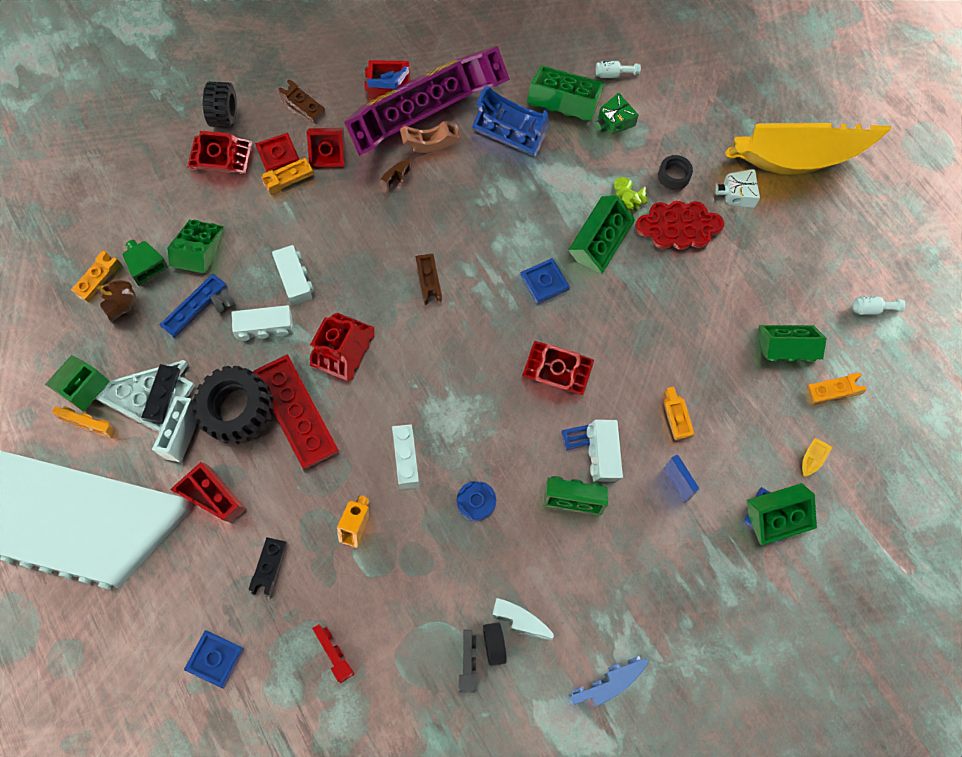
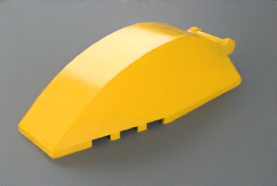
(803, 146)

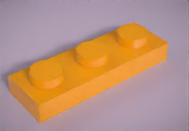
(84, 421)

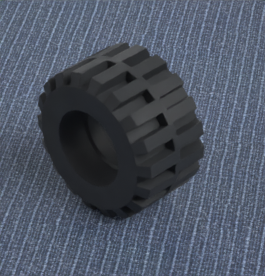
(219, 104)

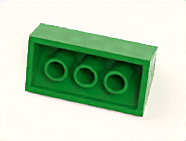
(602, 233)

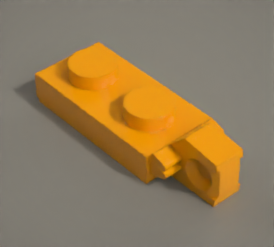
(677, 415)

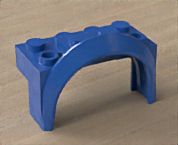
(513, 123)

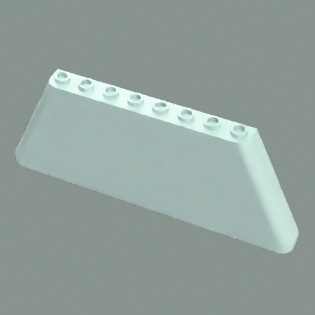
(80, 521)

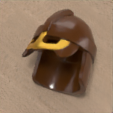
(118, 298)

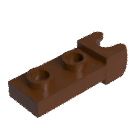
(301, 101)
(428, 277)

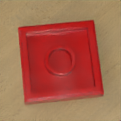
(277, 152)

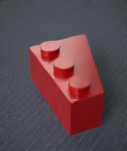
(209, 492)

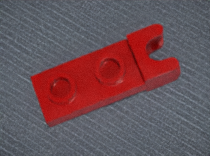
(341, 668)

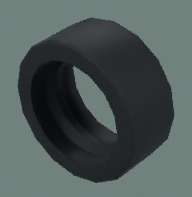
(678, 161)
(494, 644)

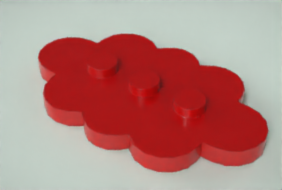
(679, 225)

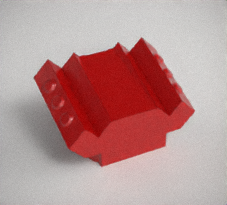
(219, 153)
(340, 345)
(558, 367)

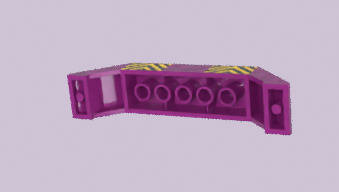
(424, 97)

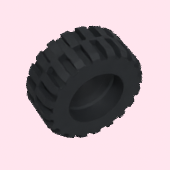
(217, 388)

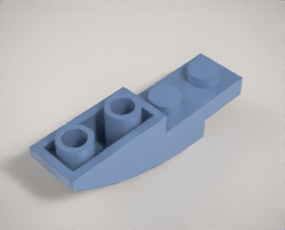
(617, 680)

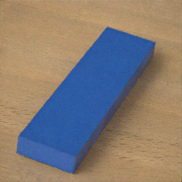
(192, 306)

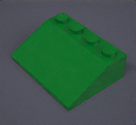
(565, 93)

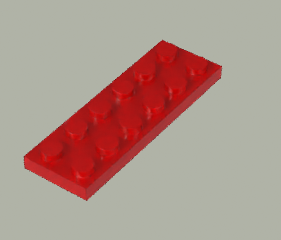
(297, 413)

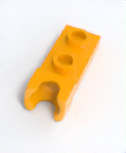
(286, 175)
(96, 275)
(836, 388)

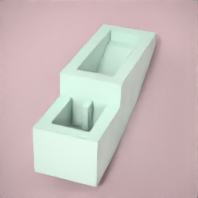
(522, 620)

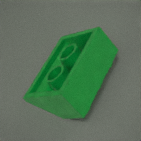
(792, 342)
(575, 495)
(782, 513)

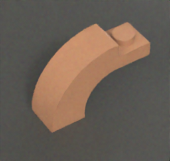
(431, 140)

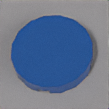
(476, 500)

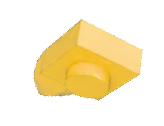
(815, 456)

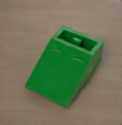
(195, 246)
(77, 382)

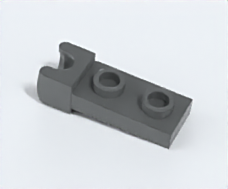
(467, 681)

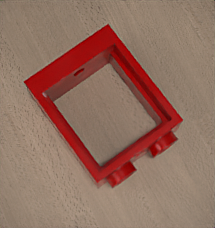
(383, 67)

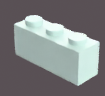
(293, 275)
(262, 322)
(176, 430)
(604, 451)
(405, 457)

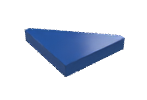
(389, 80)

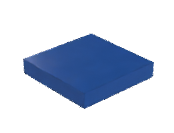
(545, 281)
(681, 478)
(213, 659)

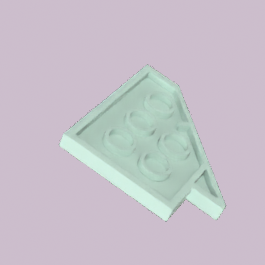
(131, 393)

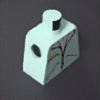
(740, 189)

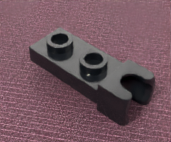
(268, 566)

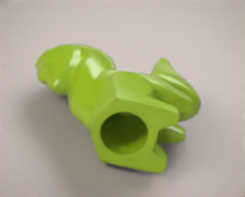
(627, 195)

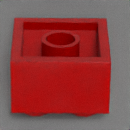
(326, 147)

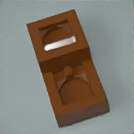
(397, 172)

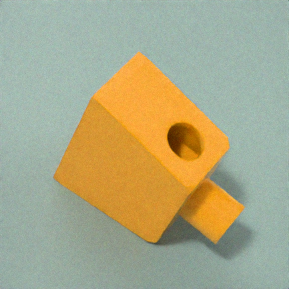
(353, 522)

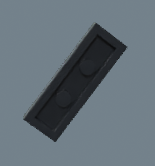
(160, 394)

